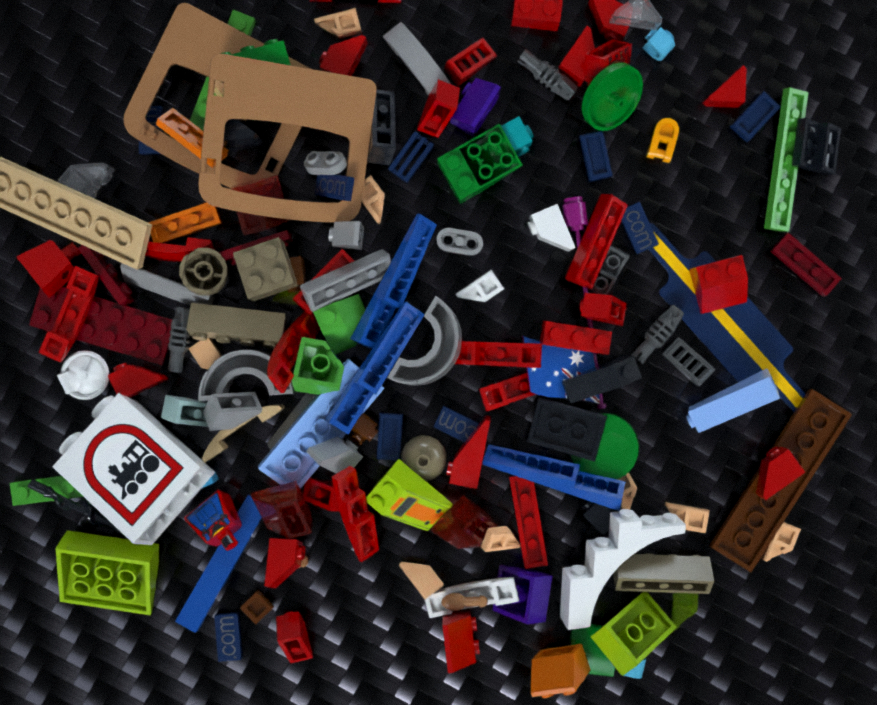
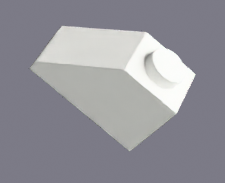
(551, 228)

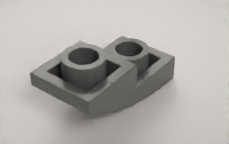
(610, 270)

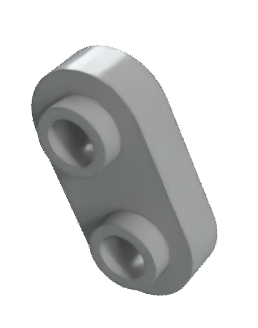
(325, 163)
(460, 240)

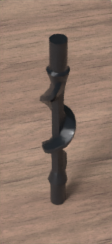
(82, 505)

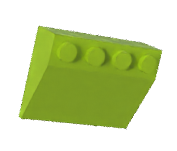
(107, 572)

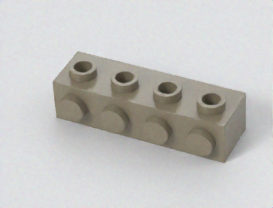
(236, 324)
(665, 574)

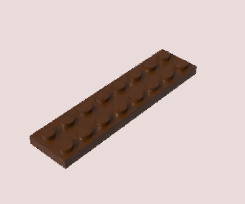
(755, 520)

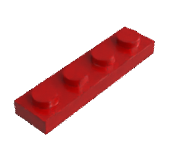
(528, 522)

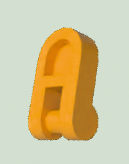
(666, 132)

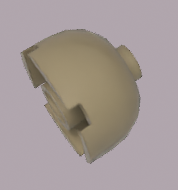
(203, 272)
(425, 456)

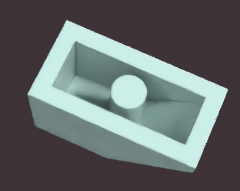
(184, 411)

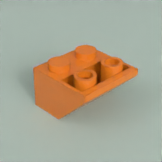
(558, 670)

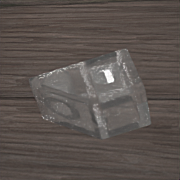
(87, 177)

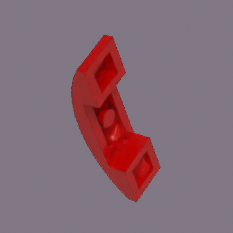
(173, 252)
(71, 316)
(287, 350)
(500, 354)
(505, 392)

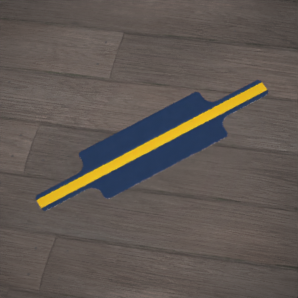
(736, 334)

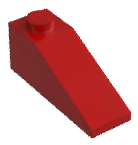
(468, 460)

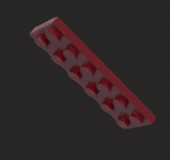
(111, 326)

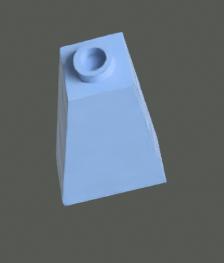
(733, 401)

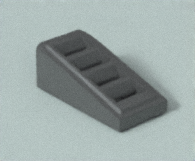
(708, 369)

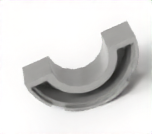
(443, 352)
(231, 366)

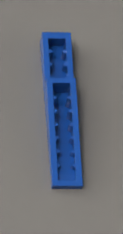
(395, 283)
(374, 368)
(556, 475)
(219, 570)

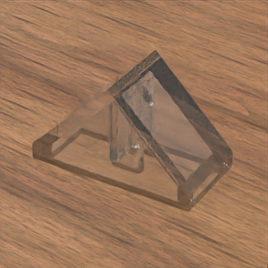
(637, 14)

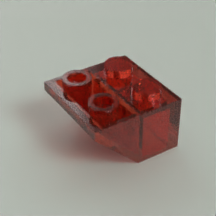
(267, 187)
(284, 510)
(464, 524)

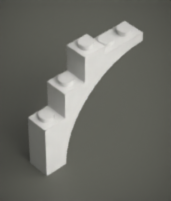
(604, 555)

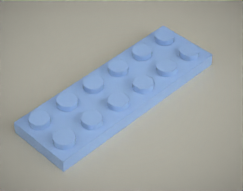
(288, 457)

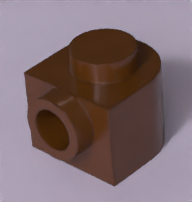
(363, 429)

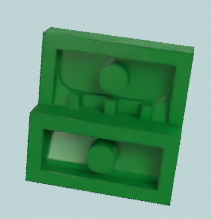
(596, 658)

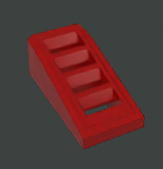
(459, 72)

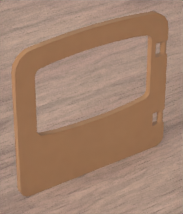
(192, 42)
(289, 96)

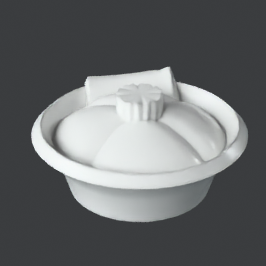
(84, 375)

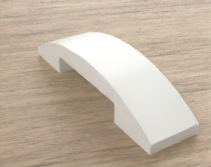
(497, 590)

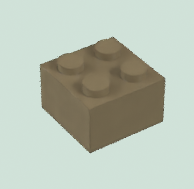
(265, 269)

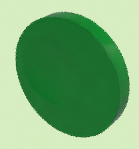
(612, 96)
(616, 451)

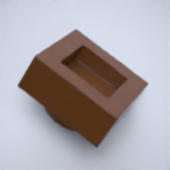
(257, 607)

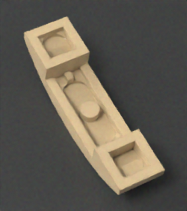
(218, 444)

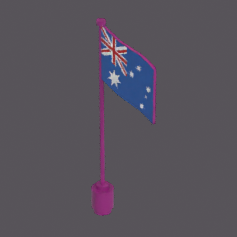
(557, 362)

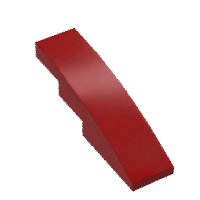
(355, 514)

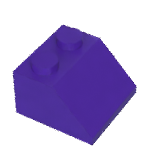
(475, 106)
(533, 593)

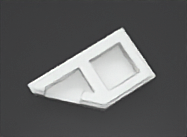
(482, 288)

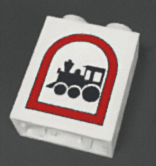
(132, 468)

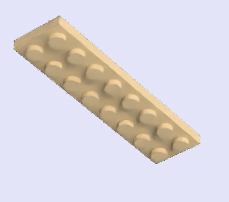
(73, 214)

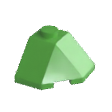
(340, 321)
(316, 368)

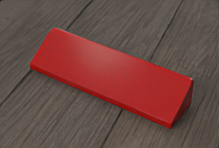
(596, 241)

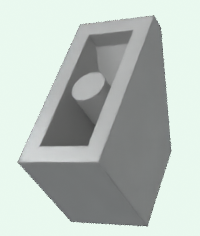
(347, 235)
(230, 410)
(335, 454)

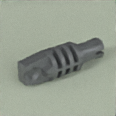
(547, 74)
(659, 333)
(178, 340)

